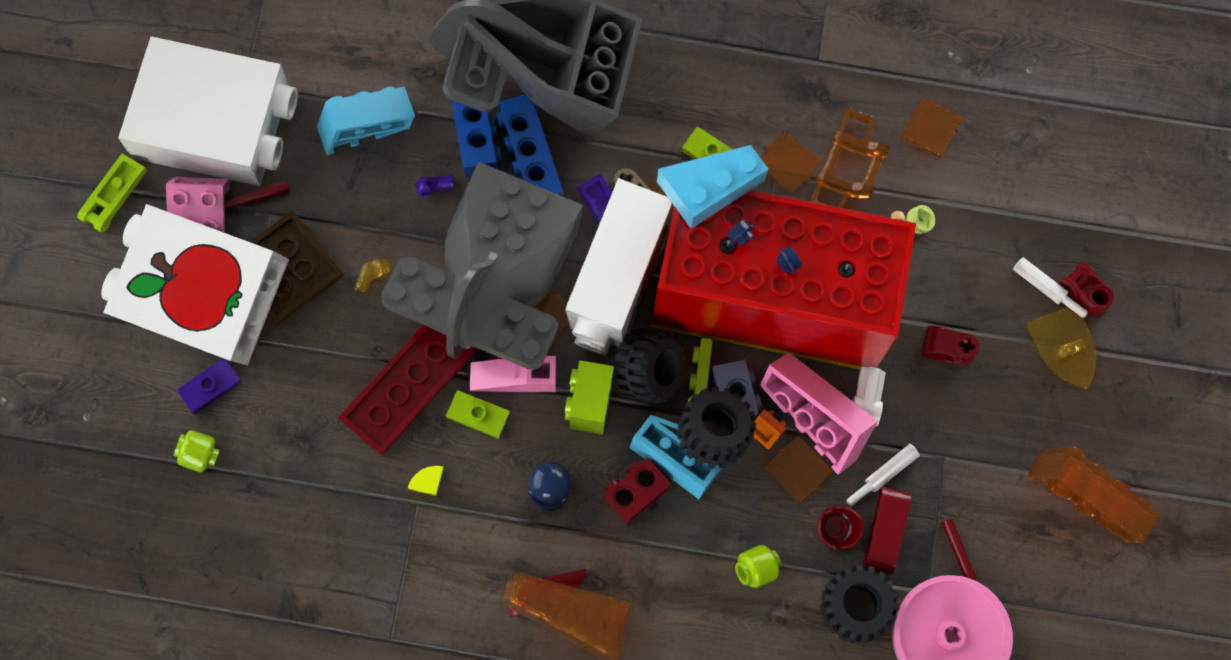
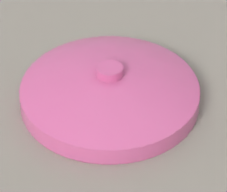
(952, 621)

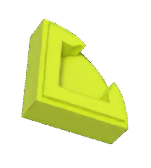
(427, 480)

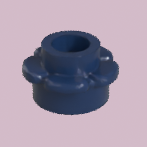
(740, 233)
(788, 260)

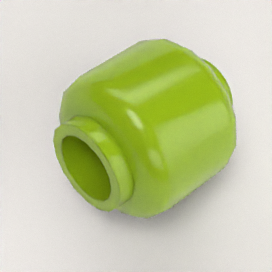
(196, 451)
(758, 566)

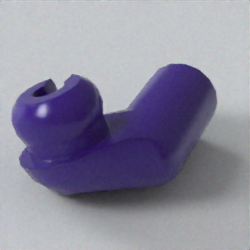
(426, 185)

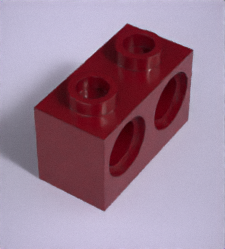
(641, 495)

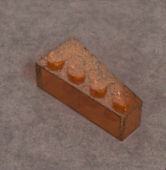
(1095, 493)
(576, 614)

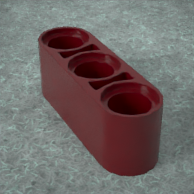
(887, 530)

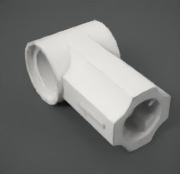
(869, 391)

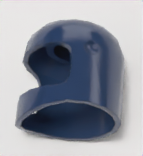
(549, 484)

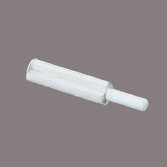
(1047, 285)
(885, 473)

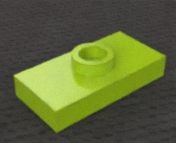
(703, 144)
(478, 414)

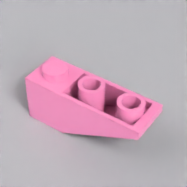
(506, 376)

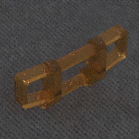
(870, 149)

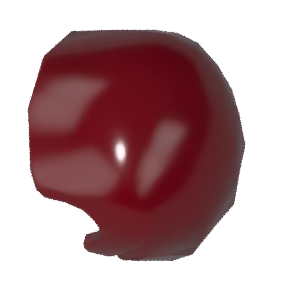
(840, 527)

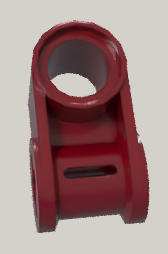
(1086, 288)
(946, 344)

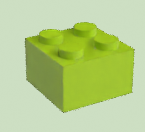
(591, 397)

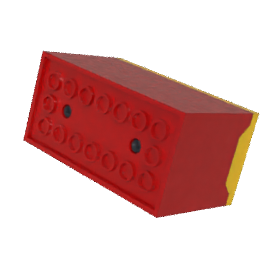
(833, 310)

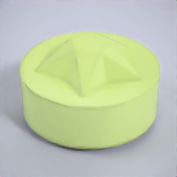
(923, 217)

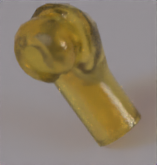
(369, 272)

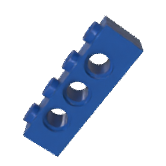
(522, 111)
(469, 132)

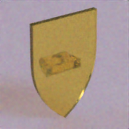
(1065, 346)

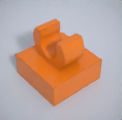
(768, 429)

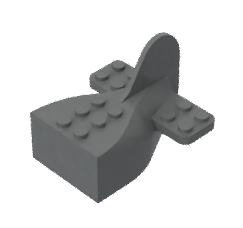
(559, 52)
(498, 265)

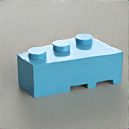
(364, 115)
(711, 182)
(660, 444)

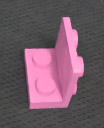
(198, 200)

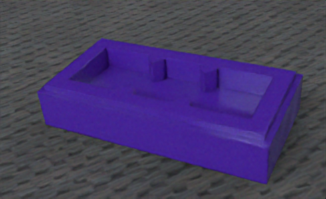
(596, 196)
(209, 386)

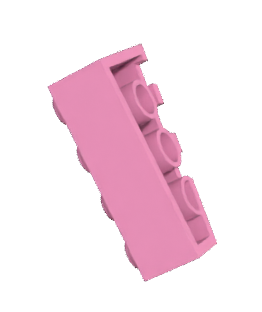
(819, 410)

